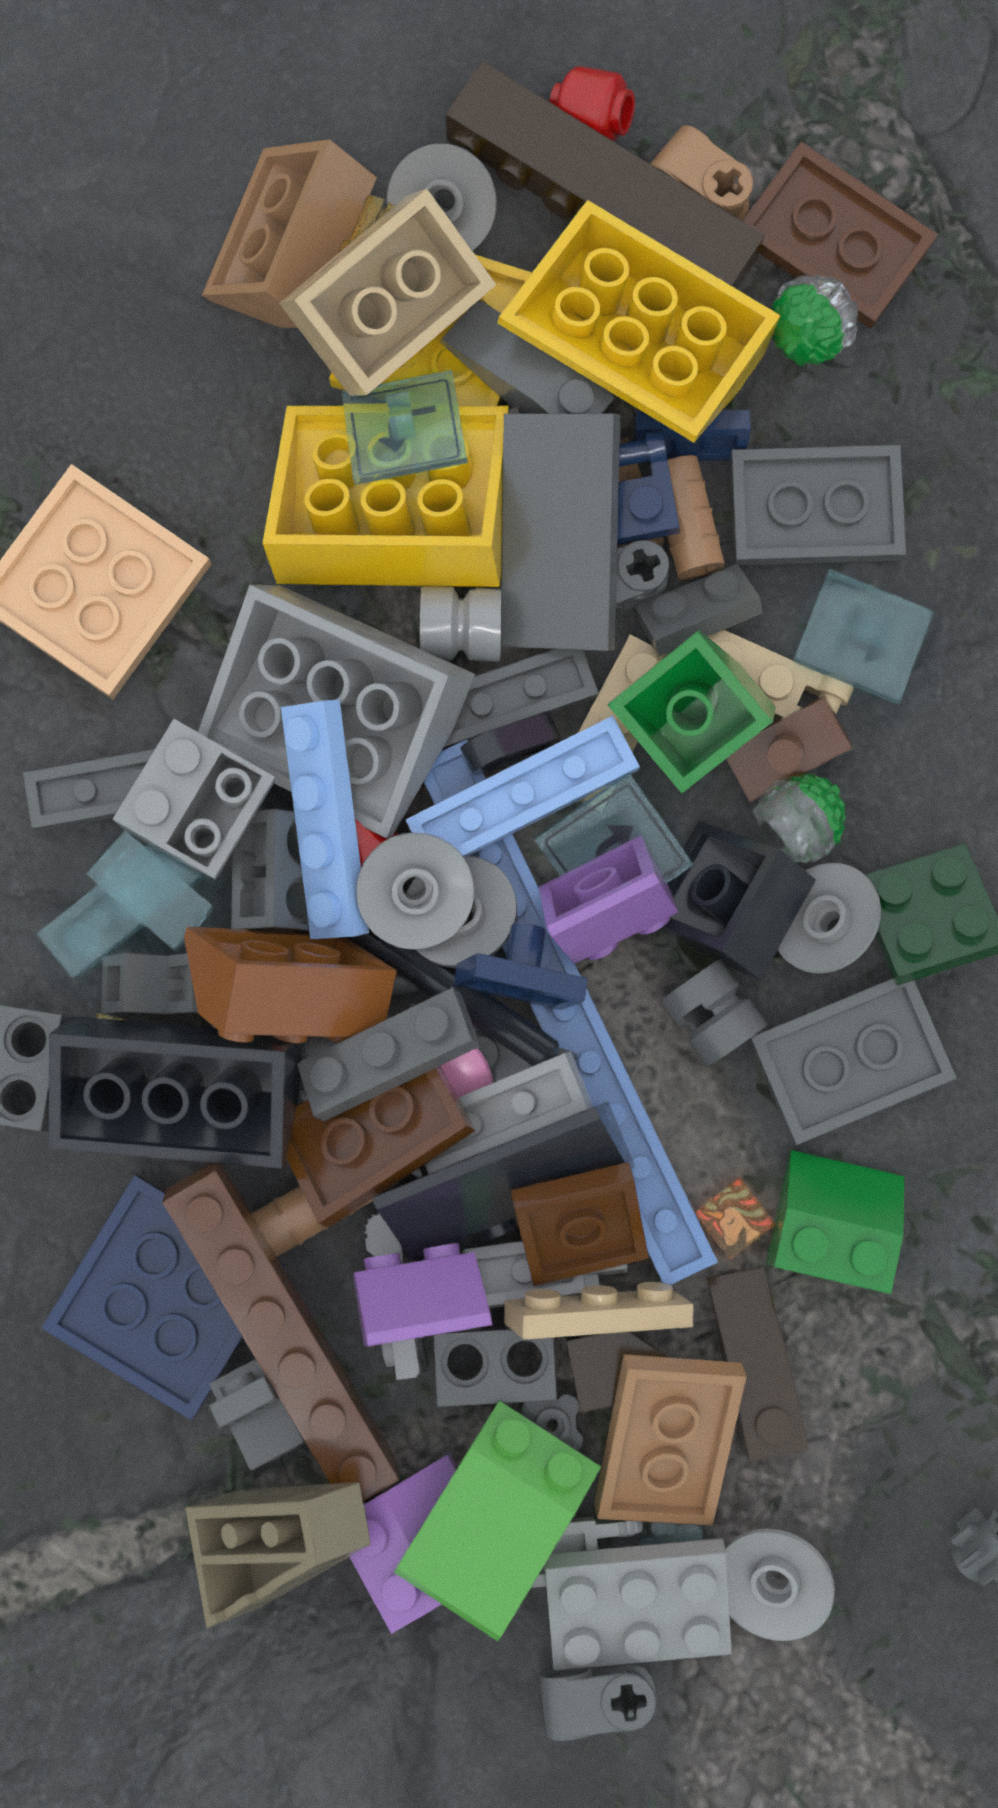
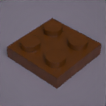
(580, 1223)

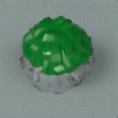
(814, 319)
(804, 815)

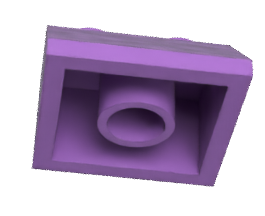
(607, 901)
(420, 1296)
(392, 1525)

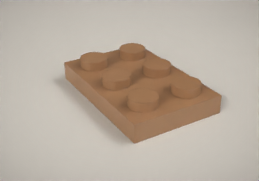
(669, 1440)

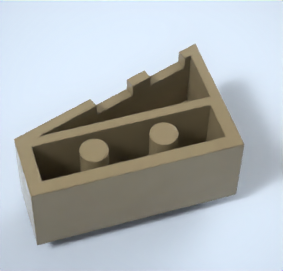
(270, 1541)

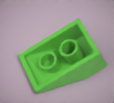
(498, 1520)

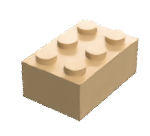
(388, 293)

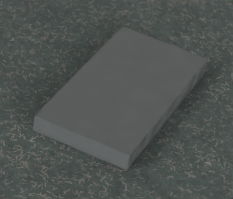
(560, 530)

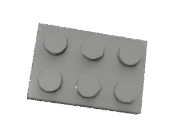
(638, 1604)

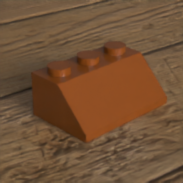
(286, 984)

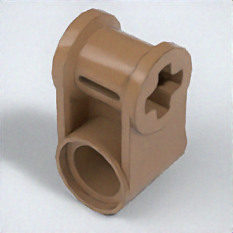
(706, 170)

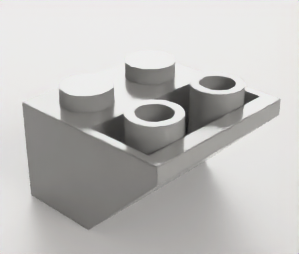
(194, 799)

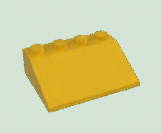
(641, 321)
(388, 531)

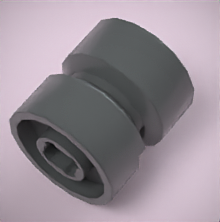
(713, 1013)

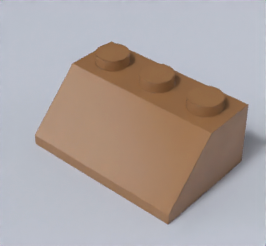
(287, 227)

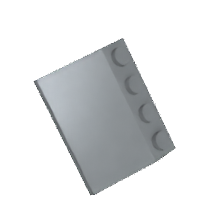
(391, 696)

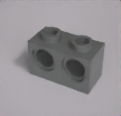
(268, 876)
(20, 1068)
(495, 1378)

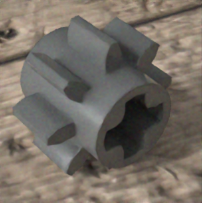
(977, 1546)

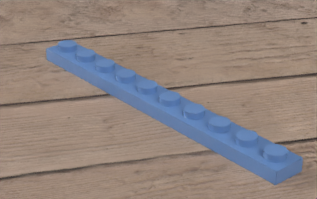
(669, 1223)

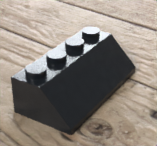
(171, 1092)
(477, 1190)

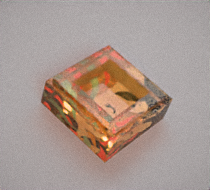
(734, 1218)

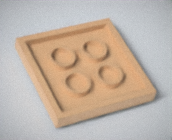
(95, 581)

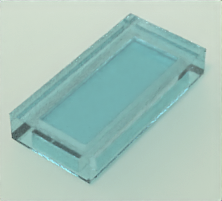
(150, 890)

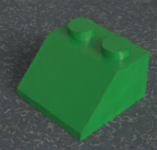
(693, 709)
(838, 1222)

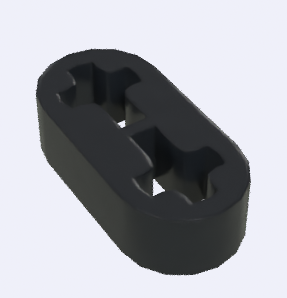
(510, 743)

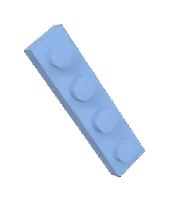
(529, 789)
(324, 817)

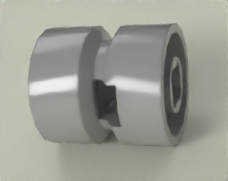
(461, 624)

